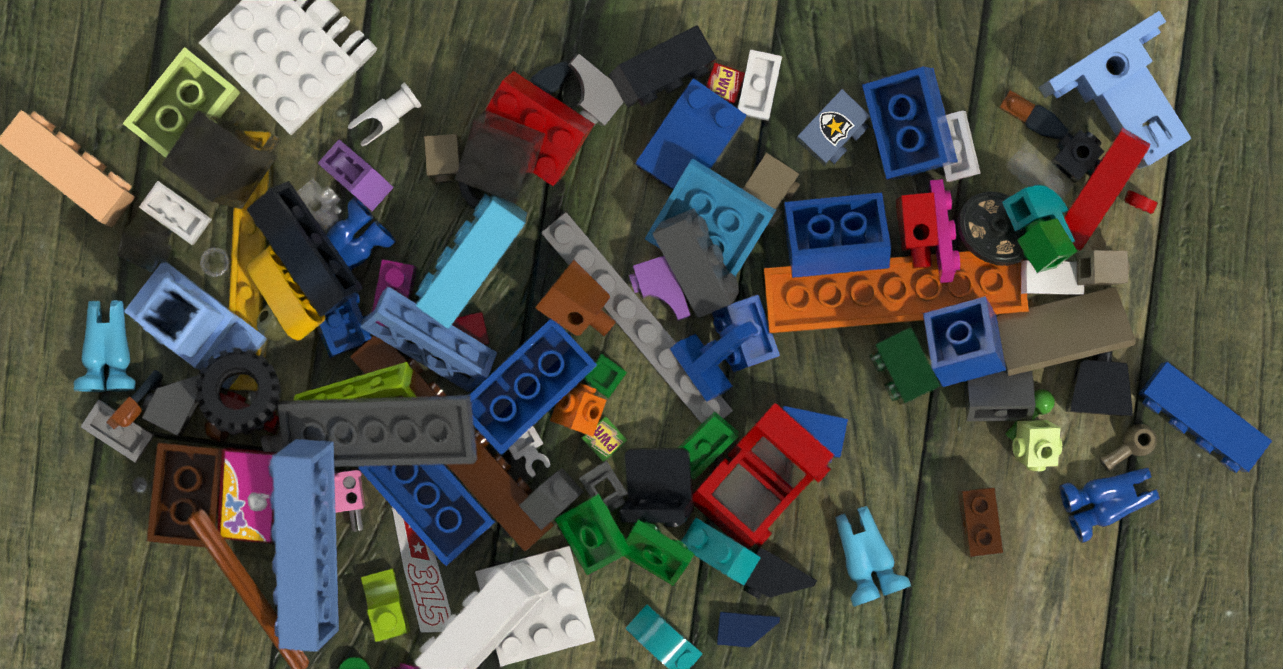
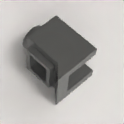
(597, 475)

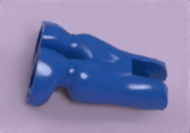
(358, 250)
(1112, 497)

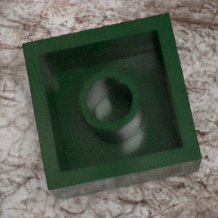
(904, 367)

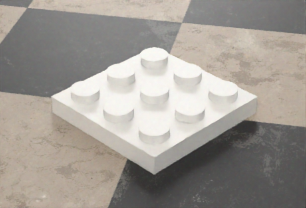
(557, 619)

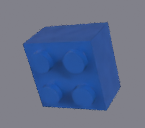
(964, 341)

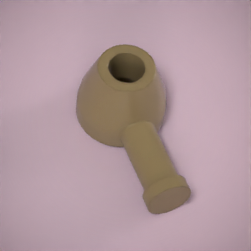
(1131, 446)

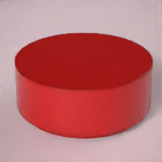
(1140, 202)

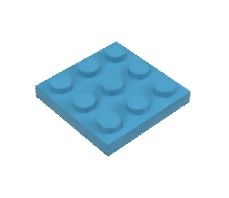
(731, 213)

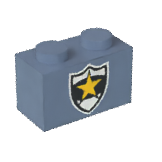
(833, 128)

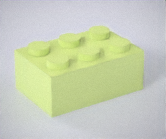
(176, 98)

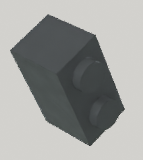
(1000, 397)

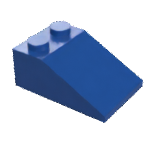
(695, 128)

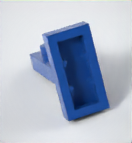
(702, 361)

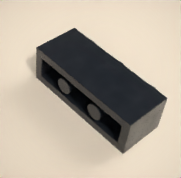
(663, 67)

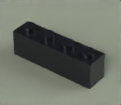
(304, 248)

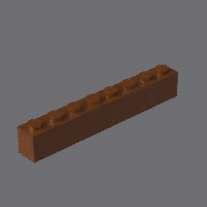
(484, 478)

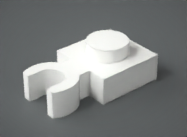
(526, 447)

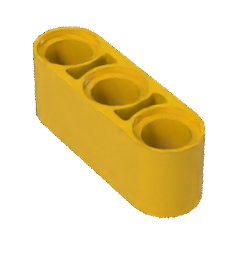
(283, 295)

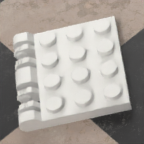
(286, 55)

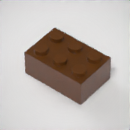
(182, 484)

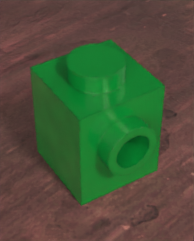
(1046, 244)

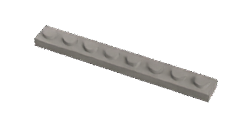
(631, 315)

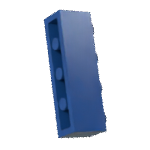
(1204, 417)

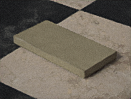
(1064, 331)

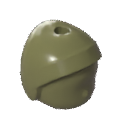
(269, 325)

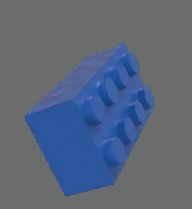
(432, 505)

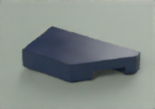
(743, 629)

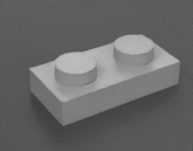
(129, 440)

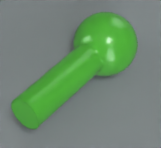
(1044, 404)

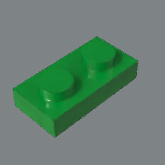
(708, 442)

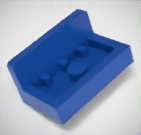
(342, 328)

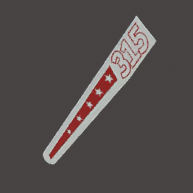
(422, 578)

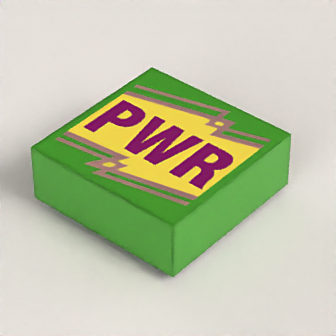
(605, 439)

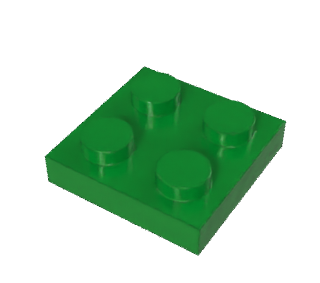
(593, 534)
(657, 552)

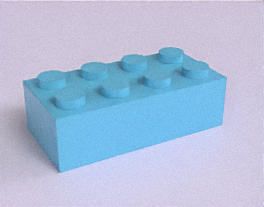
(471, 259)

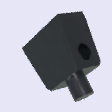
(1100, 387)

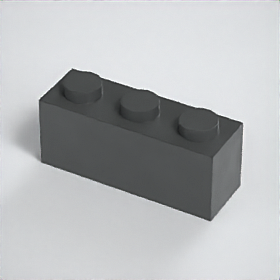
(696, 262)

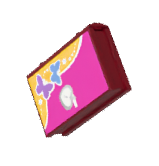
(245, 495)

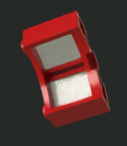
(764, 479)

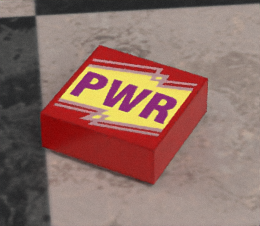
(725, 82)

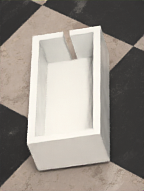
(484, 620)

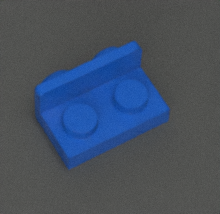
(758, 347)

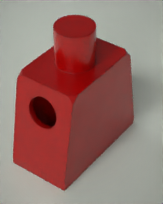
(918, 212)

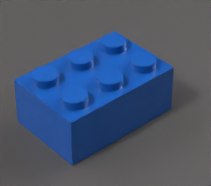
(910, 123)
(837, 235)

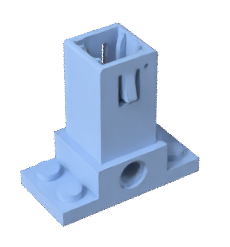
(1129, 94)
(190, 319)

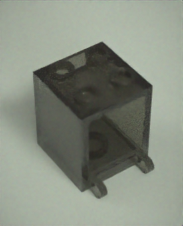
(220, 158)

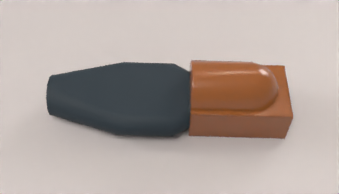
(551, 77)
(1035, 117)
(130, 409)

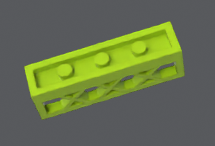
(378, 384)

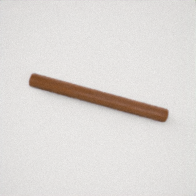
(243, 584)

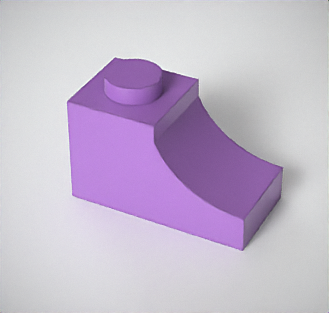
(355, 175)
(657, 280)

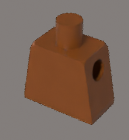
(577, 302)

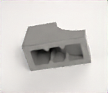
(598, 92)

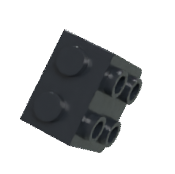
(658, 486)

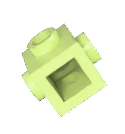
(1037, 444)

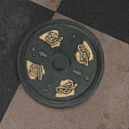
(988, 230)

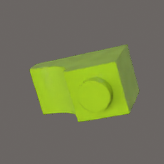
(385, 605)

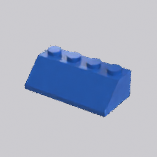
(528, 385)

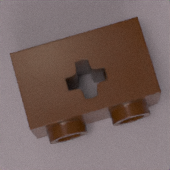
(980, 522)

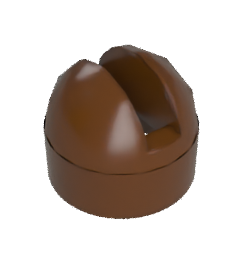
(214, 433)

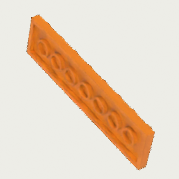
(886, 294)

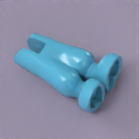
(105, 345)
(865, 554)

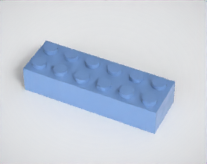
(305, 544)

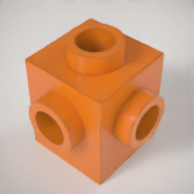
(579, 410)

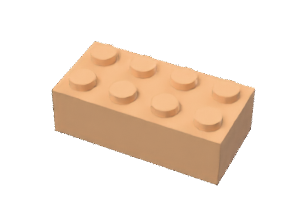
(62, 165)

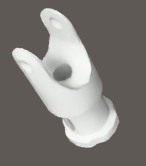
(388, 112)

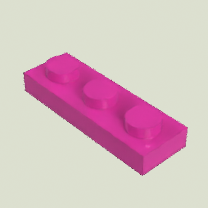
(947, 259)

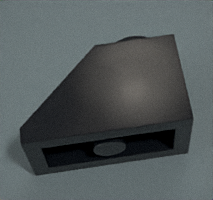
(775, 577)

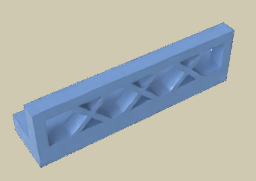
(431, 338)

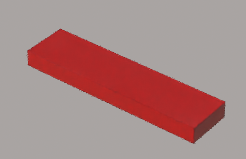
(1104, 185)

